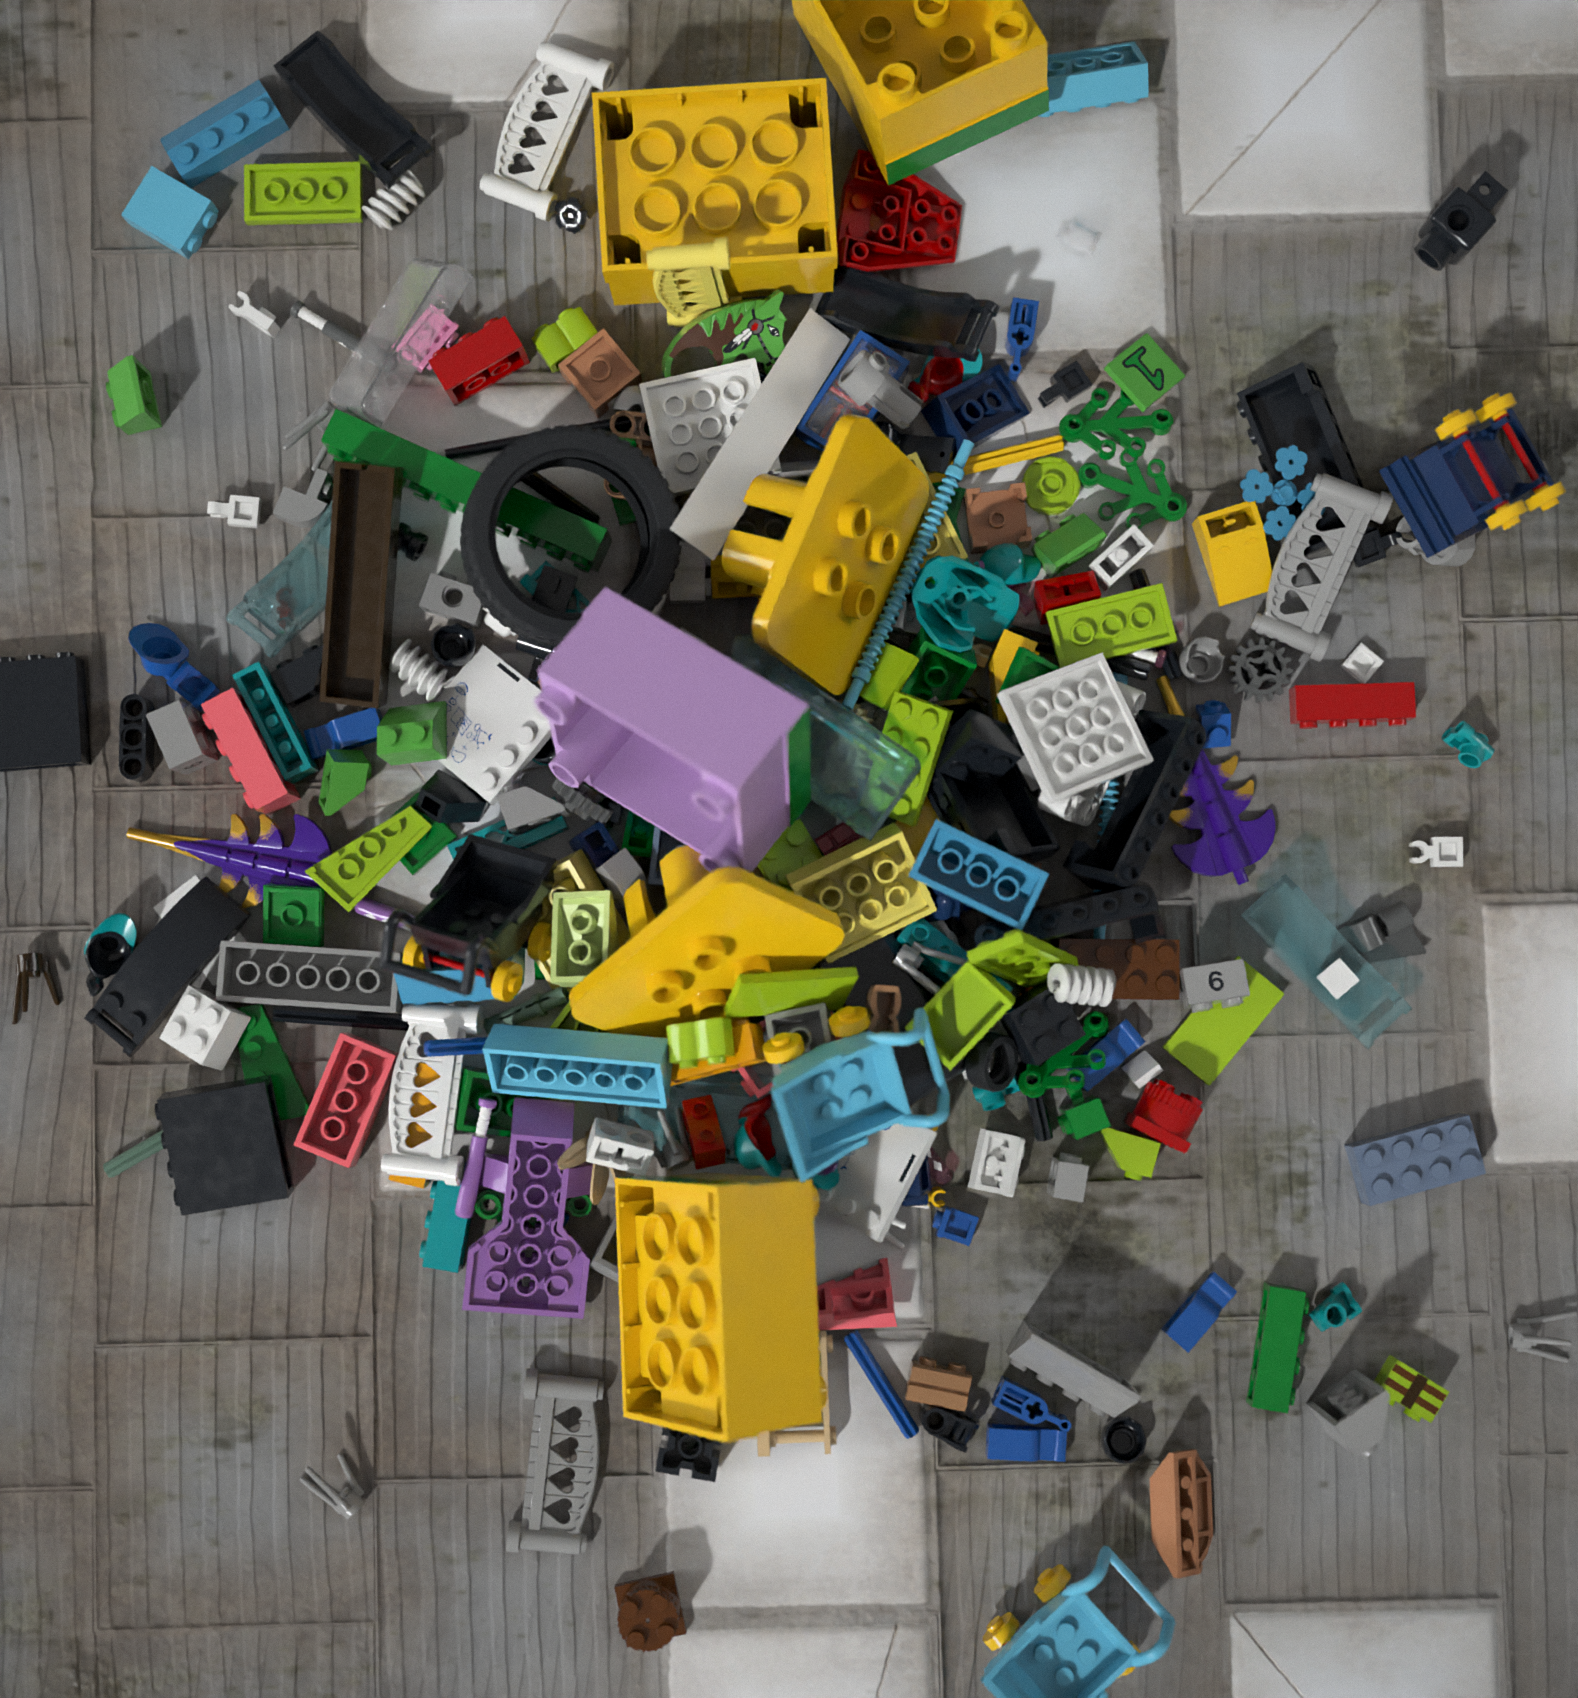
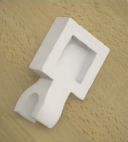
(259, 318)
(241, 511)

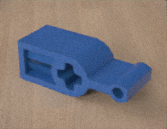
(1024, 330)
(344, 732)
(1117, 1047)
(1199, 1311)
(1025, 1397)
(1025, 1443)

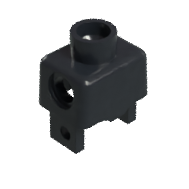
(1458, 223)

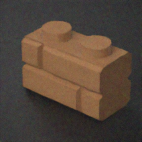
(938, 1384)

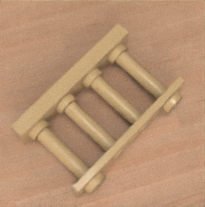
(828, 1435)

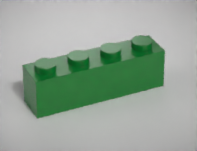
(1277, 1347)

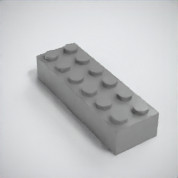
(306, 977)

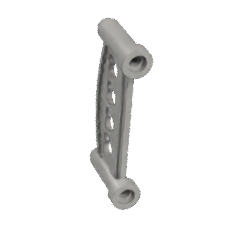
(1355, 509)
(538, 1527)

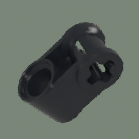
(953, 1428)

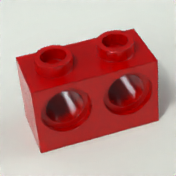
(1064, 592)
(703, 1132)

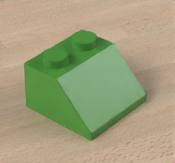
(133, 397)
(1068, 544)
(413, 733)

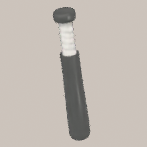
(328, 327)

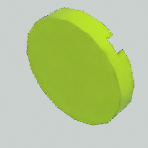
(1051, 485)

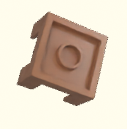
(599, 371)
(997, 518)

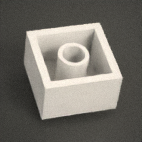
(205, 1028)

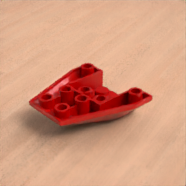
(894, 223)

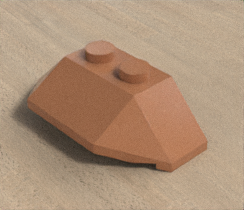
(1181, 1512)

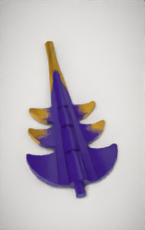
(1225, 840)
(260, 861)

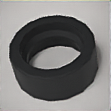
(1004, 1066)

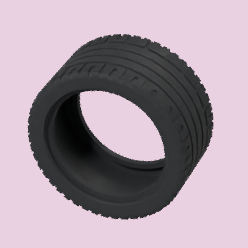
(583, 449)

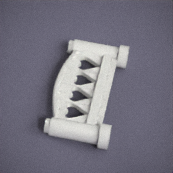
(531, 188)
(433, 1157)

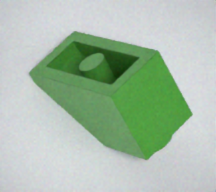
(342, 778)

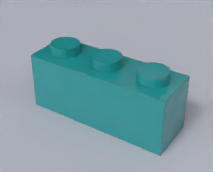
(447, 1231)

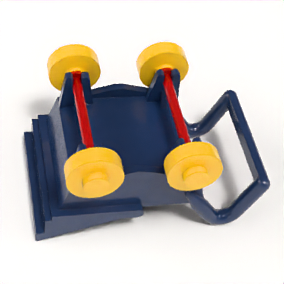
(1469, 478)

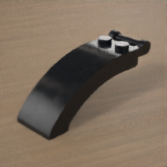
(351, 109)
(906, 315)
(167, 963)

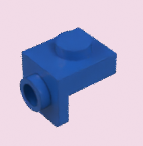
(193, 685)
(1217, 723)
(955, 1225)

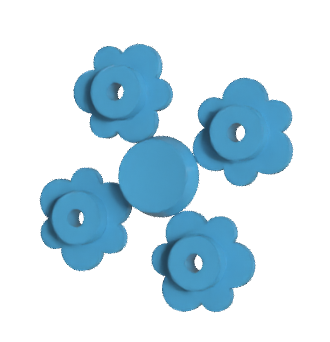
(1282, 493)

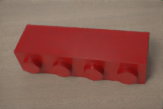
(1352, 704)

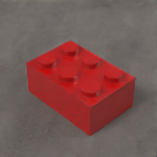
(479, 360)

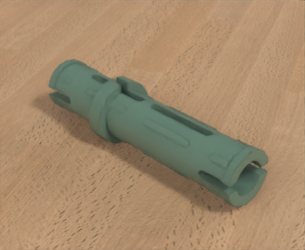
(538, 1005)

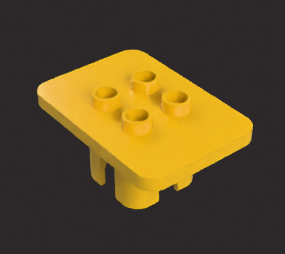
(837, 555)
(696, 949)

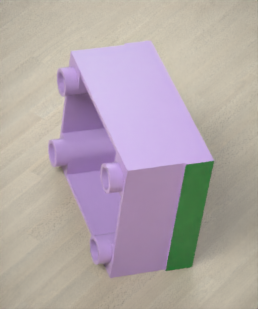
(676, 733)

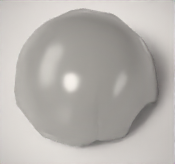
(629, 399)
(1201, 660)

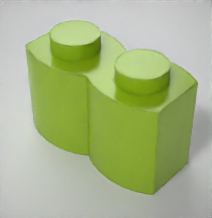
(563, 337)
(700, 1042)

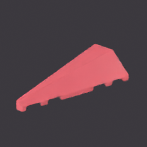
(858, 1300)

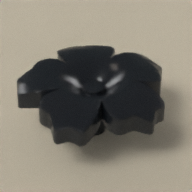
(569, 215)

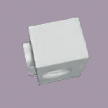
(1120, 557)

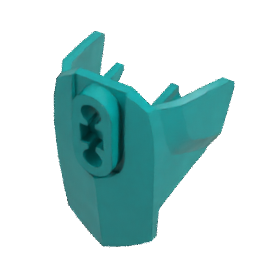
(962, 603)

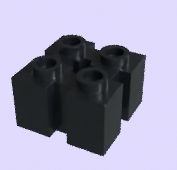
(675, 1455)

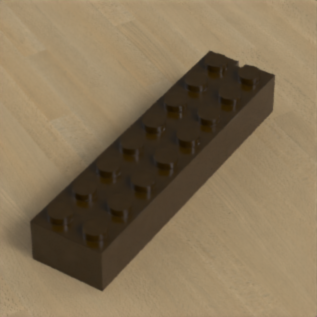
(361, 583)

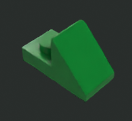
(638, 836)

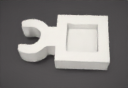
(1441, 852)

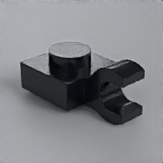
(1067, 383)
(1373, 545)

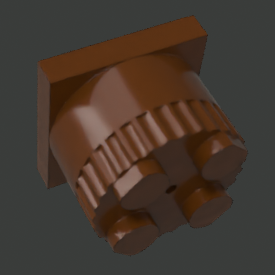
(649, 1612)

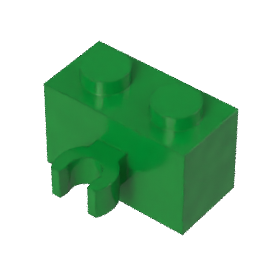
(1082, 1115)

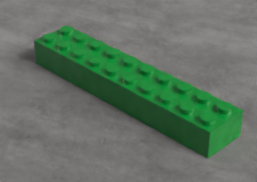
(451, 484)

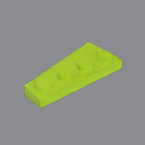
(364, 861)

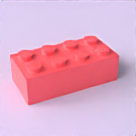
(248, 753)
(347, 1100)

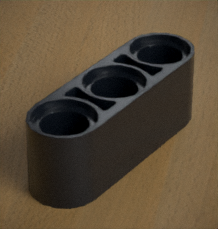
(144, 750)

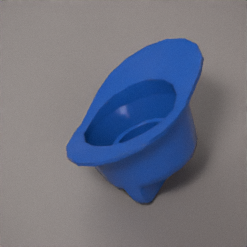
(158, 649)

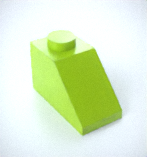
(1131, 1152)

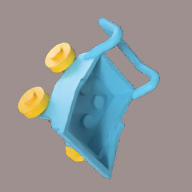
(846, 1088)
(1069, 1642)

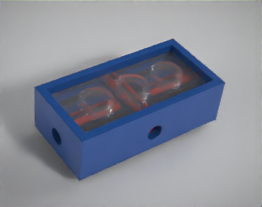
(834, 402)

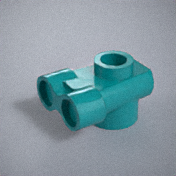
(1472, 745)
(995, 1100)
(1339, 1307)

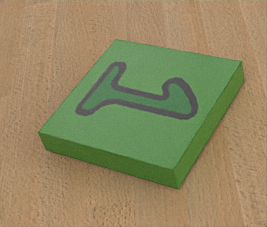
(1144, 372)

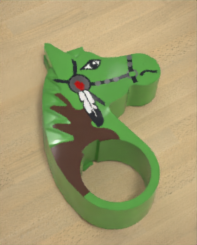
(735, 328)

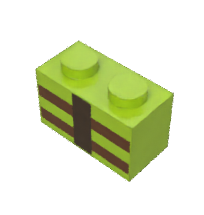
(1411, 1389)

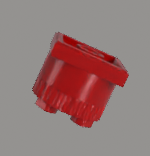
(1165, 1115)

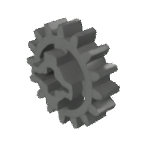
(1249, 665)
(584, 801)

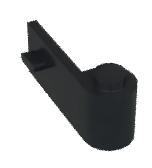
(932, 451)
(552, 594)

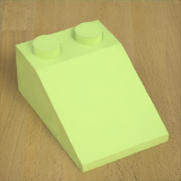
(581, 934)

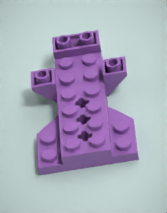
(537, 1189)

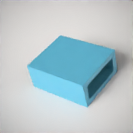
(170, 212)

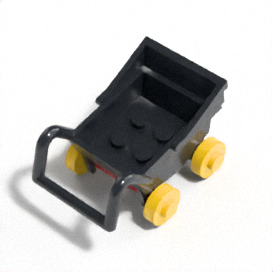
(478, 913)

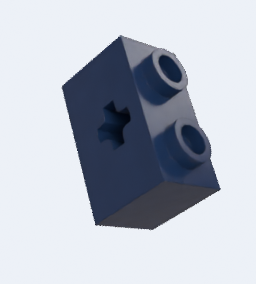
(596, 845)

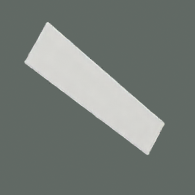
(760, 434)

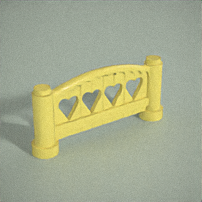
(704, 271)

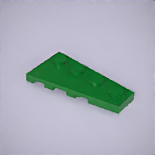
(263, 1055)

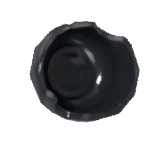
(453, 645)
(1123, 1440)

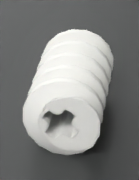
(394, 200)
(418, 671)
(1081, 984)

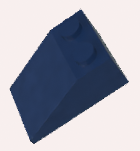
(976, 409)

